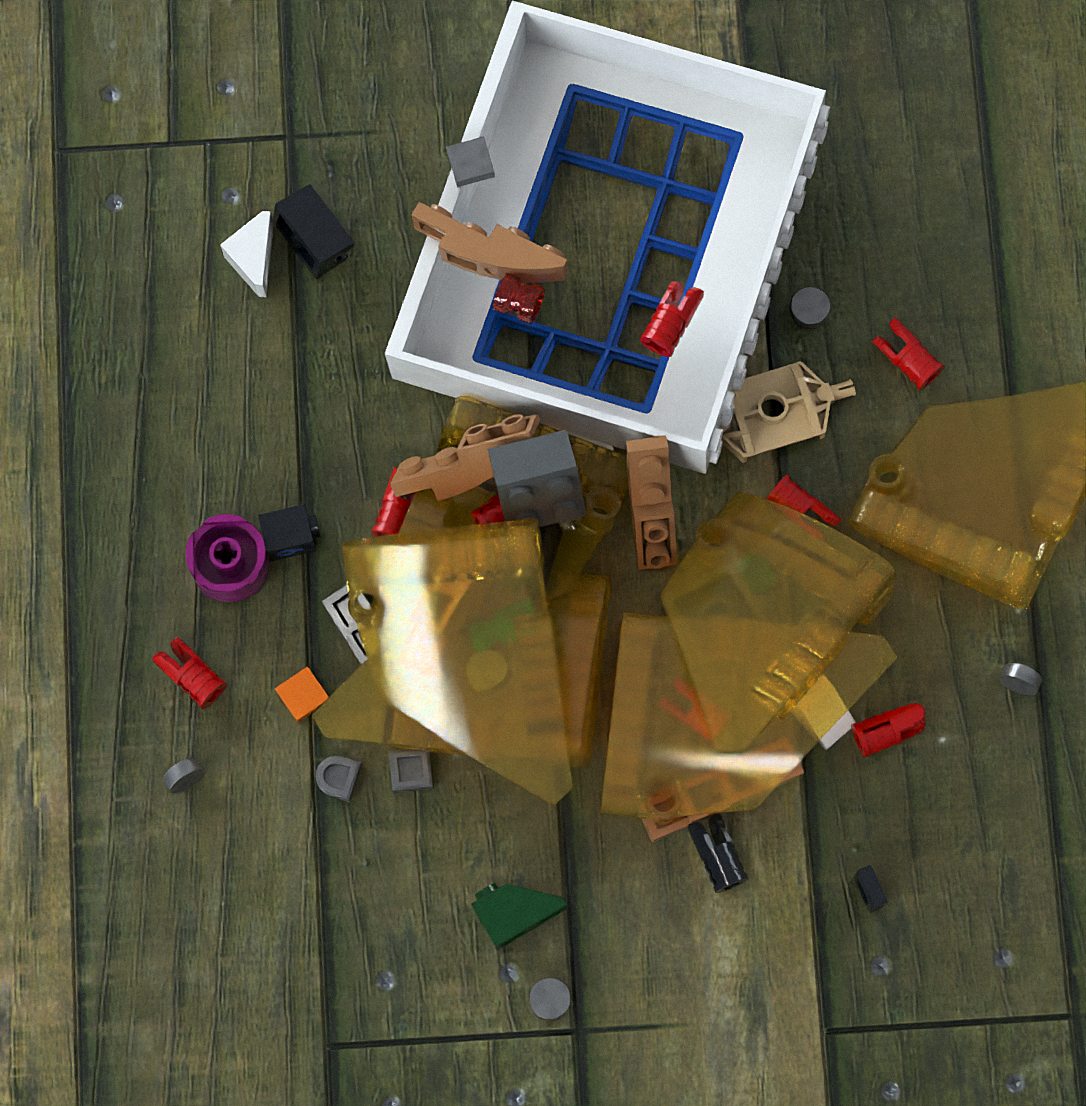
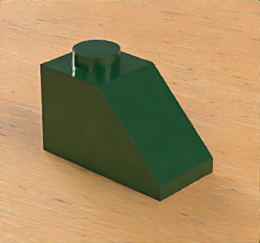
(514, 911)

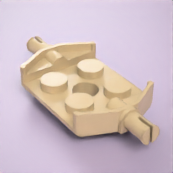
(804, 416)

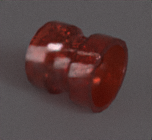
(519, 297)

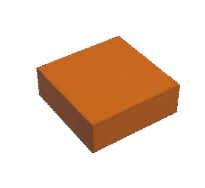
(302, 694)

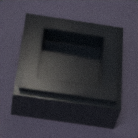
(870, 889)

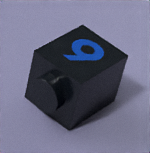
(289, 532)

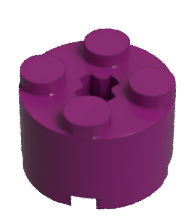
(208, 548)

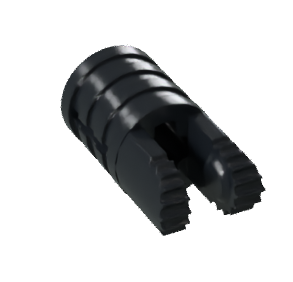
(722, 860)

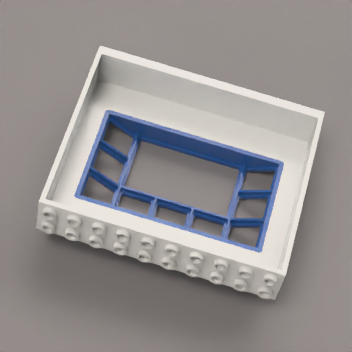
(526, 116)

